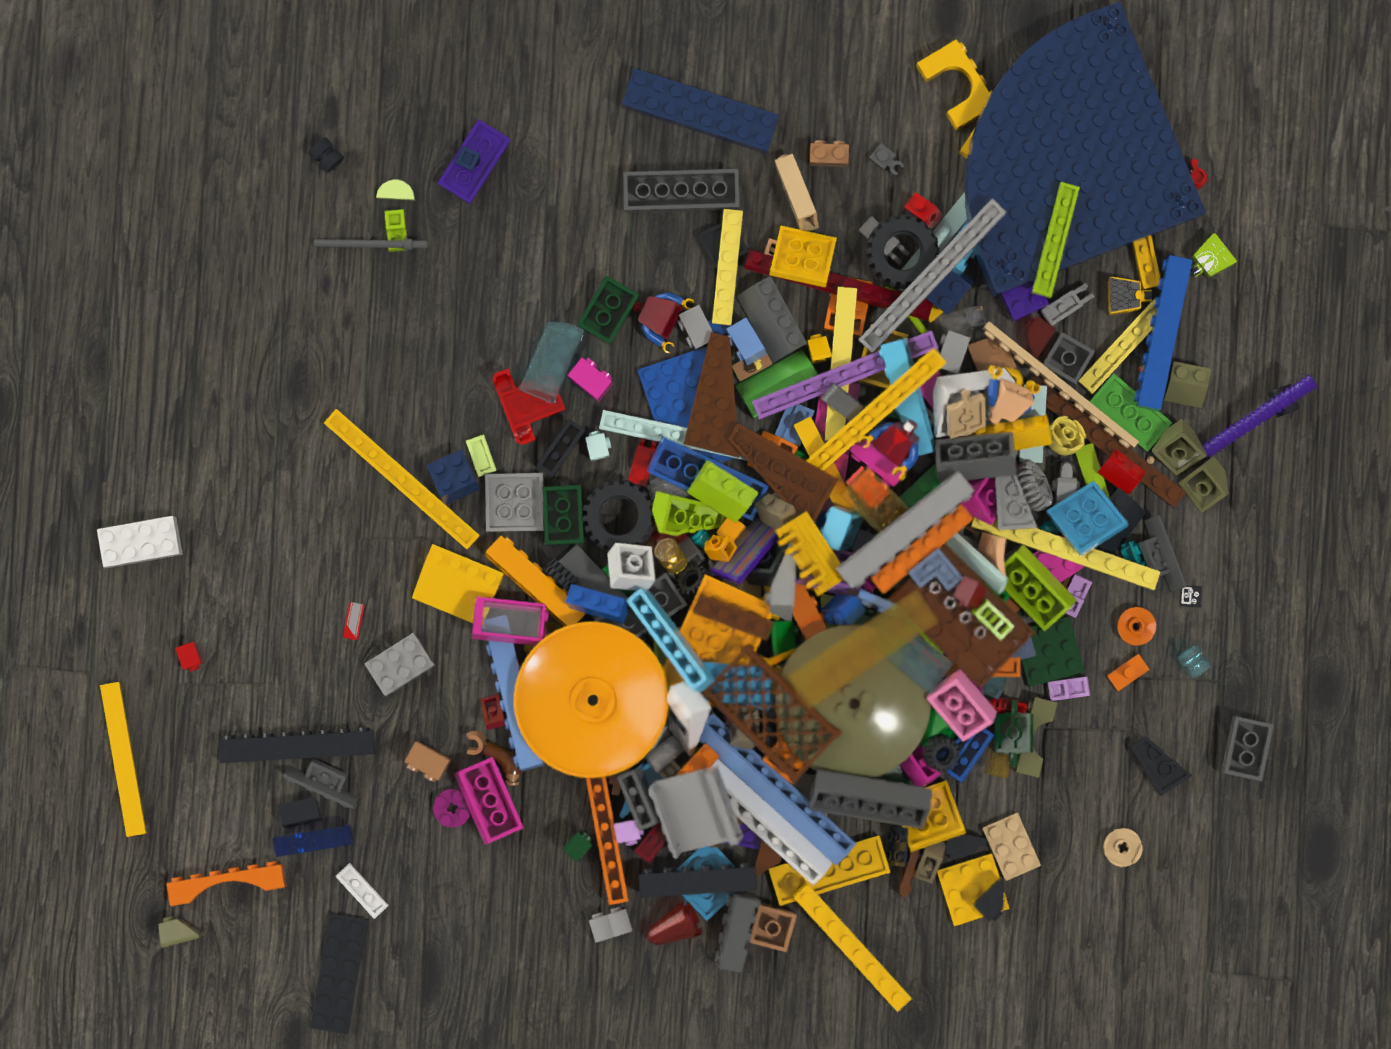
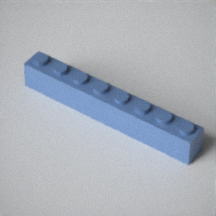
(507, 671)

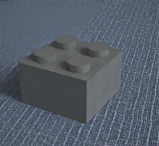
(1068, 358)

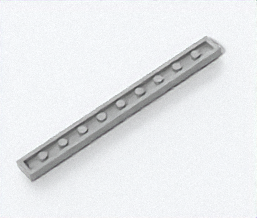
(932, 275)

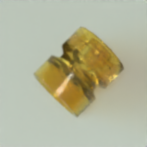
(670, 556)

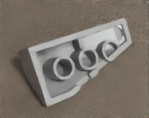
(783, 588)

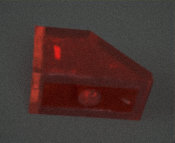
(1038, 335)

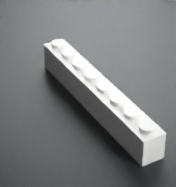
(773, 828)

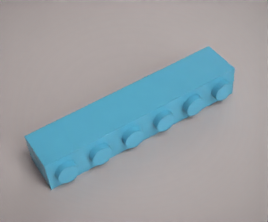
(898, 362)
(670, 640)

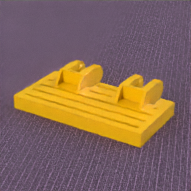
(812, 552)

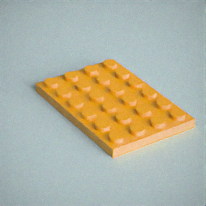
(713, 640)

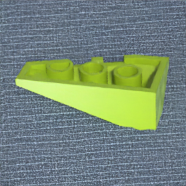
(683, 515)

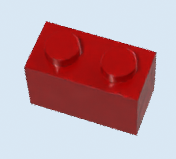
(1121, 471)

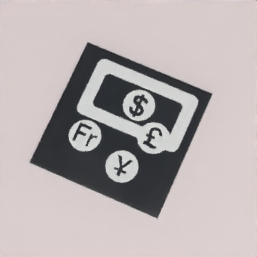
(1191, 596)

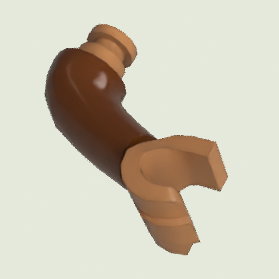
(500, 755)

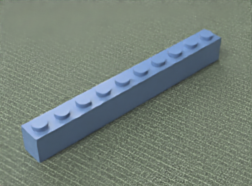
(777, 792)

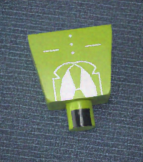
(1211, 258)

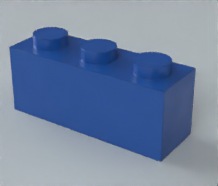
(597, 603)

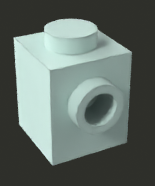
(598, 445)

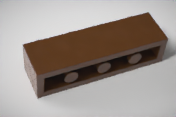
(733, 617)

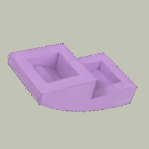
(1078, 588)
(1069, 688)

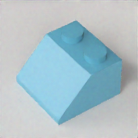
(841, 527)

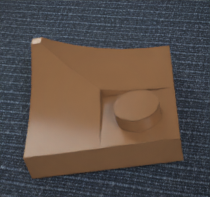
(988, 353)

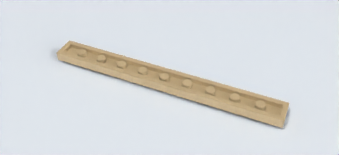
(1053, 380)

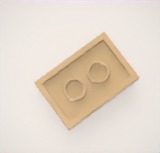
(1011, 846)

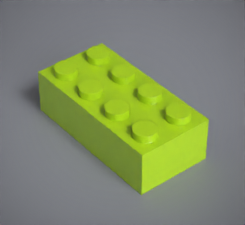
(1036, 588)

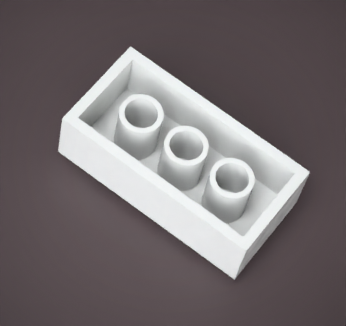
(139, 542)

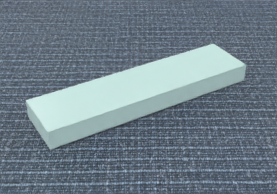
(978, 563)

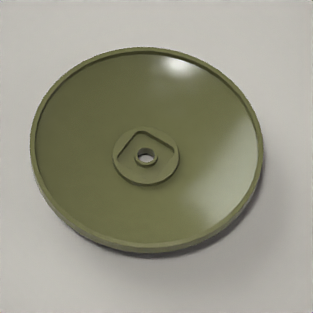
(876, 733)

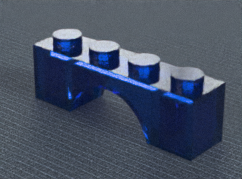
(313, 840)

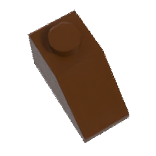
(766, 858)

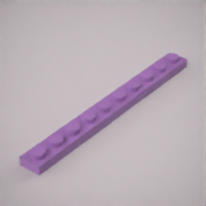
(840, 375)

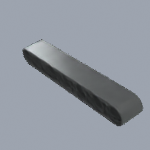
(850, 408)

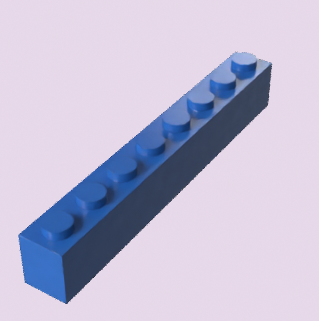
(1164, 333)

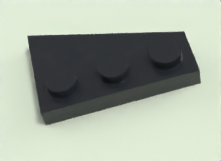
(1157, 766)

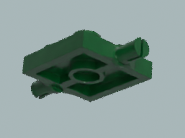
(1014, 733)

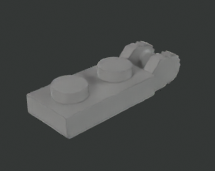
(867, 229)
(1065, 305)

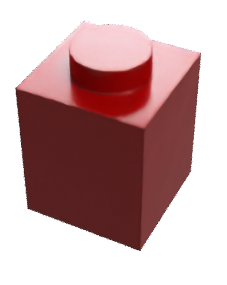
(189, 656)

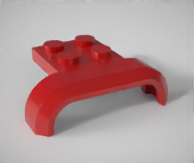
(522, 407)

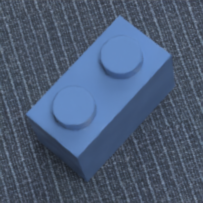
(746, 342)

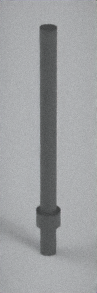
(407, 244)

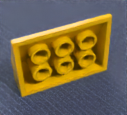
(455, 582)

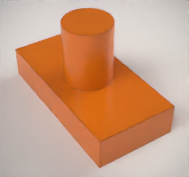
(1128, 672)

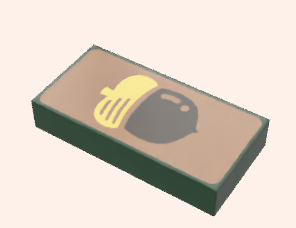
(744, 372)

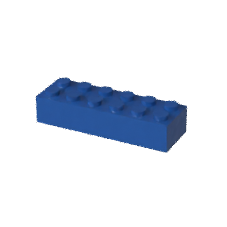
(682, 464)

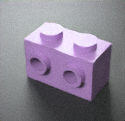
(627, 832)

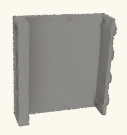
(695, 810)

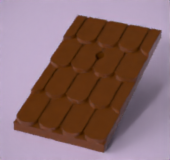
(960, 632)

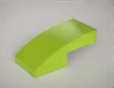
(395, 227)

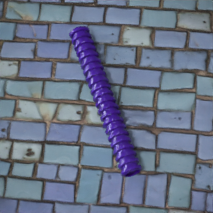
(1259, 415)

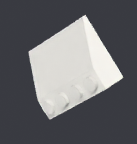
(949, 391)

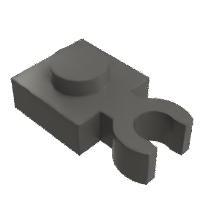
(884, 158)

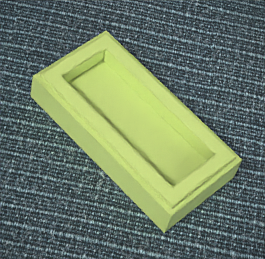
(481, 455)

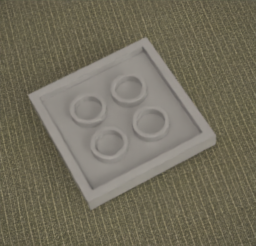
(514, 502)

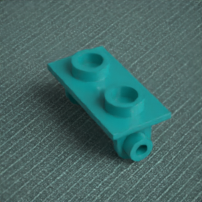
(1132, 552)

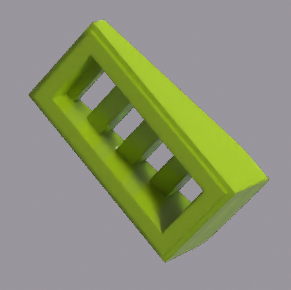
(1004, 631)

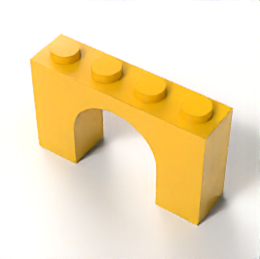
(954, 58)

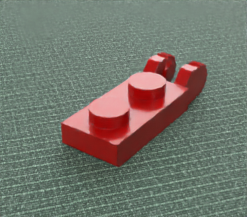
(640, 464)

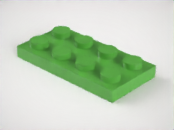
(1118, 403)

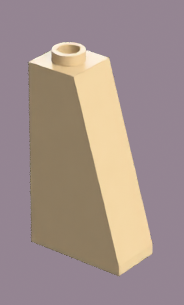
(797, 193)

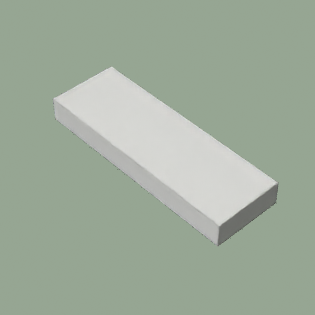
(362, 890)

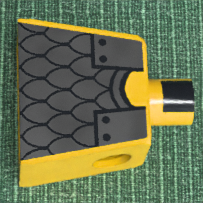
(1126, 295)

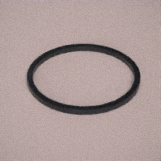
(1070, 461)

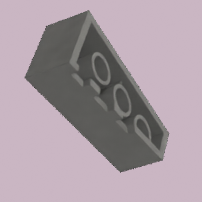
(736, 930)

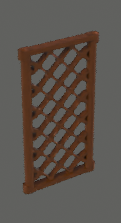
(707, 694)

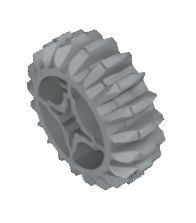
(1034, 486)

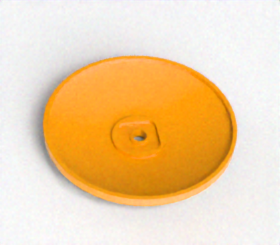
(555, 692)

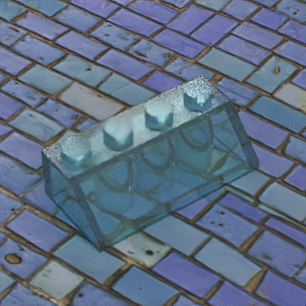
(552, 360)

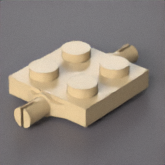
(966, 415)

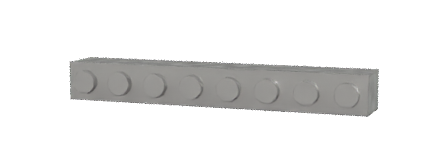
(905, 529)

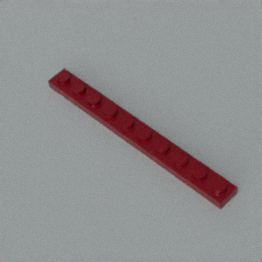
(866, 292)

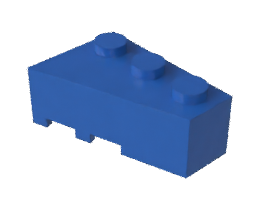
(971, 752)

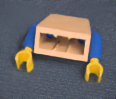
(1009, 399)

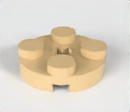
(1132, 842)

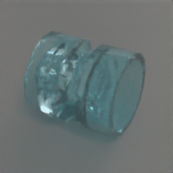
(1194, 661)

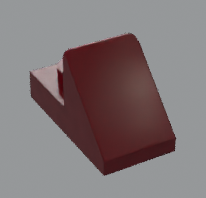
(492, 712)

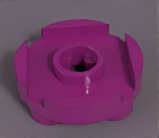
(442, 803)

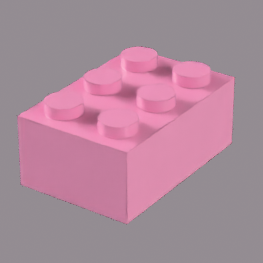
(962, 705)

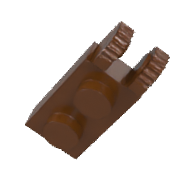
(908, 873)

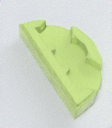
(395, 190)

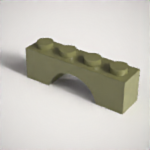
(1043, 712)

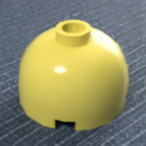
(1066, 436)

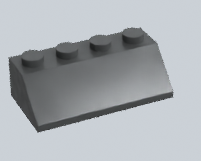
(771, 319)

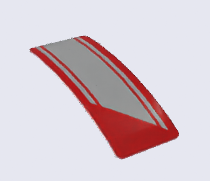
(353, 621)

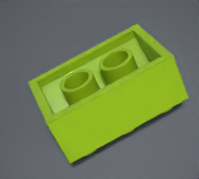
(722, 491)

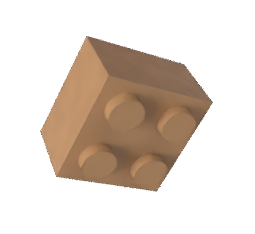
(428, 761)
(772, 927)

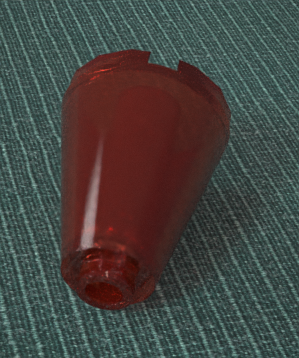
(675, 925)

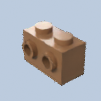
(829, 154)

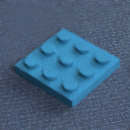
(1087, 518)
(710, 903)

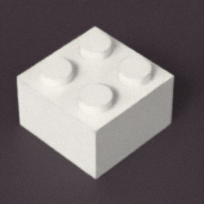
(631, 567)

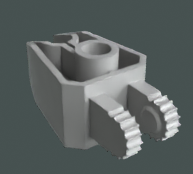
(1065, 483)

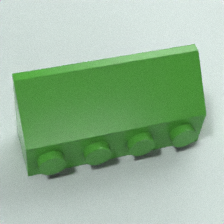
(776, 377)

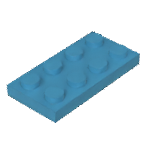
(742, 685)

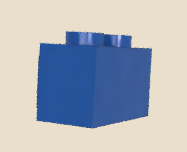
(843, 610)

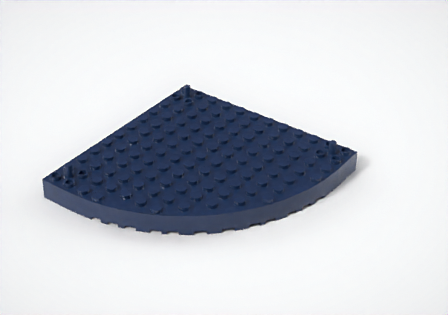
(1080, 116)

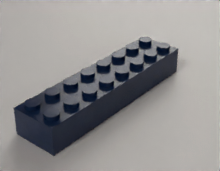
(700, 111)

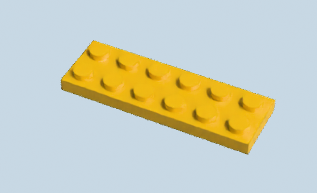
(861, 863)

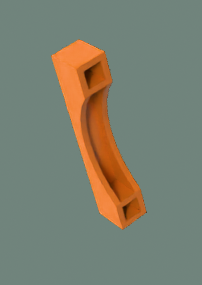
(921, 549)
(267, 878)

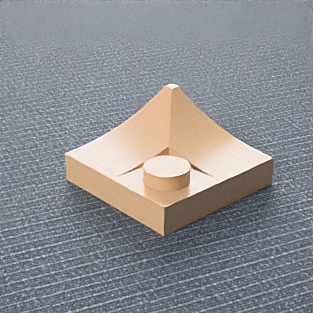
(993, 550)

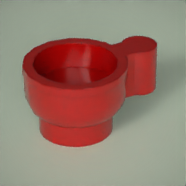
(1198, 175)

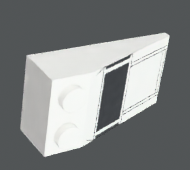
(687, 715)

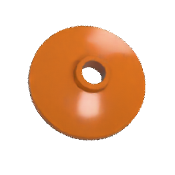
(1146, 623)

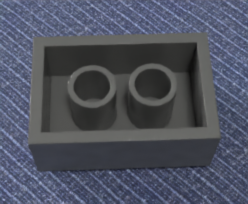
(1247, 748)

